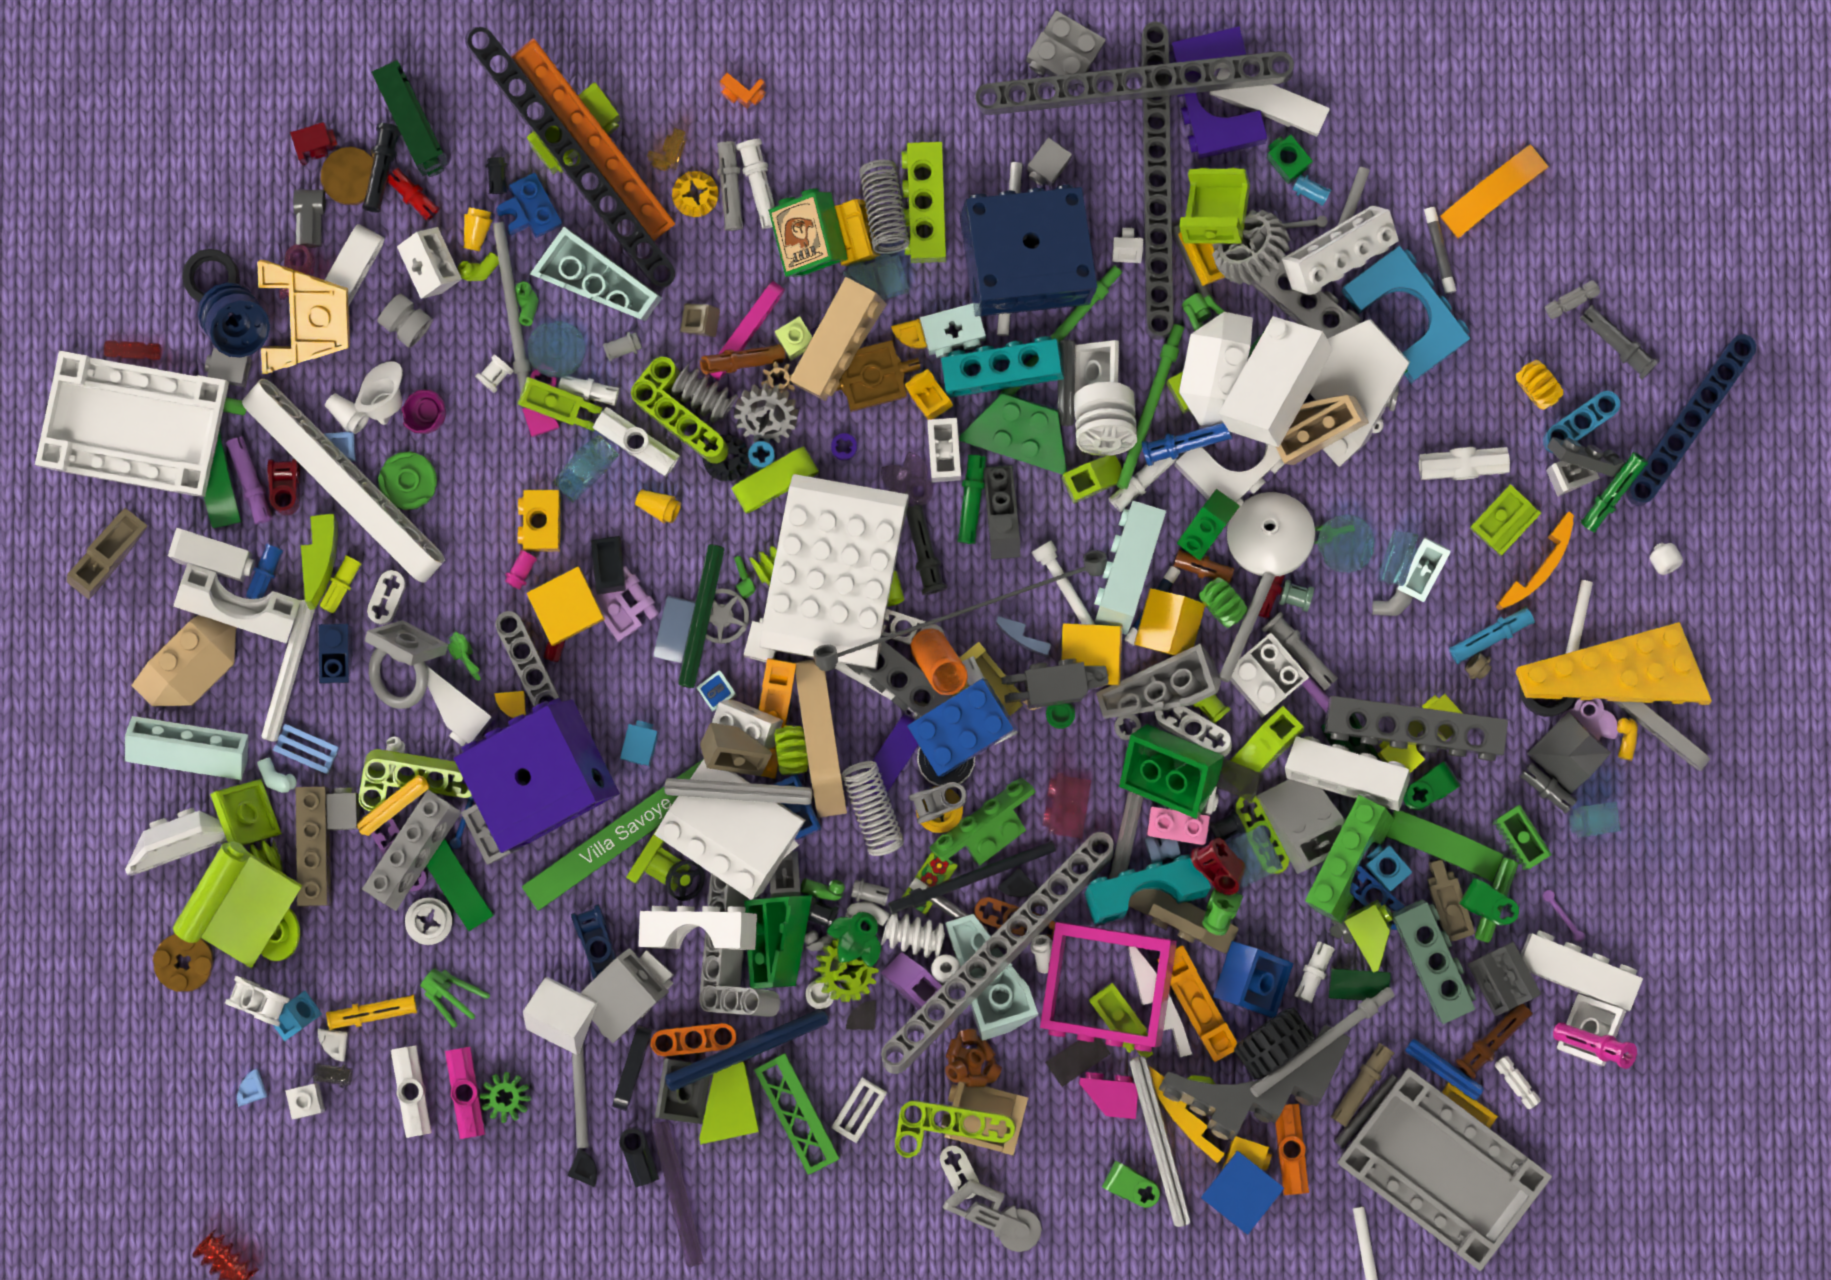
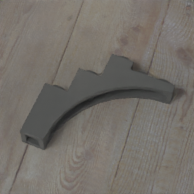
(1231, 1103)

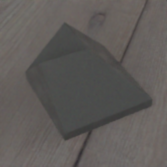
(1569, 753)

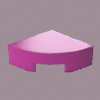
(539, 423)

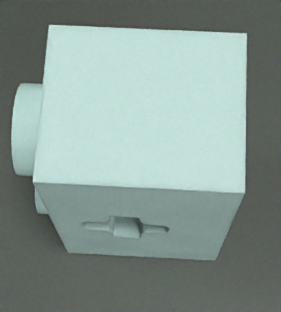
(937, 325)

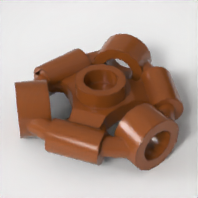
(970, 1060)

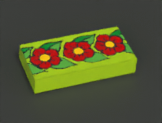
(933, 873)

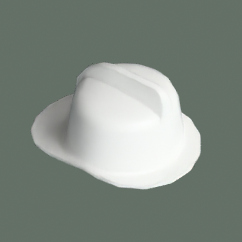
(381, 392)

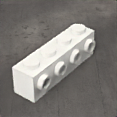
(1340, 250)
(1347, 772)
(1579, 972)

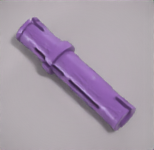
(247, 475)

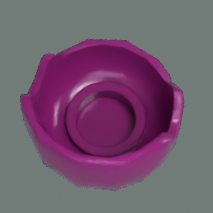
(424, 412)

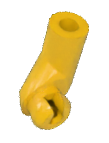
(1629, 740)

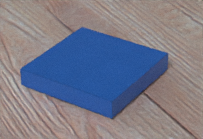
(1242, 1192)

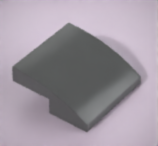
(1504, 979)

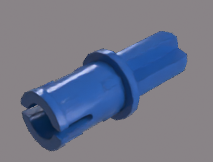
(264, 572)

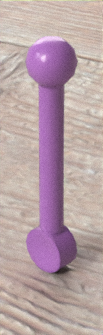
(1549, 896)

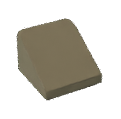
(700, 320)

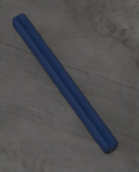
(746, 1049)

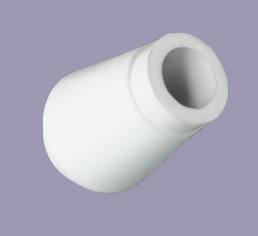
(346, 413)

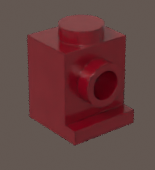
(313, 142)

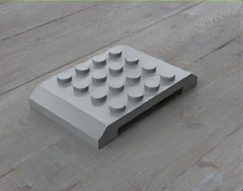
(1444, 1169)

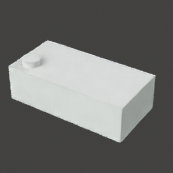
(1275, 381)

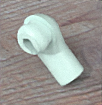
(274, 779)

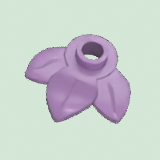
(1598, 722)

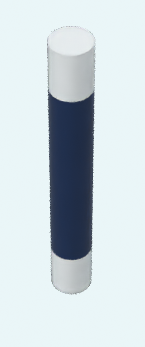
(1165, 585)

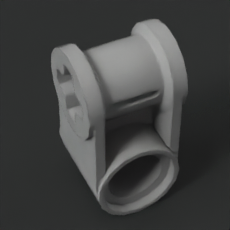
(936, 801)

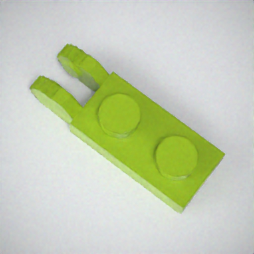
(555, 403)

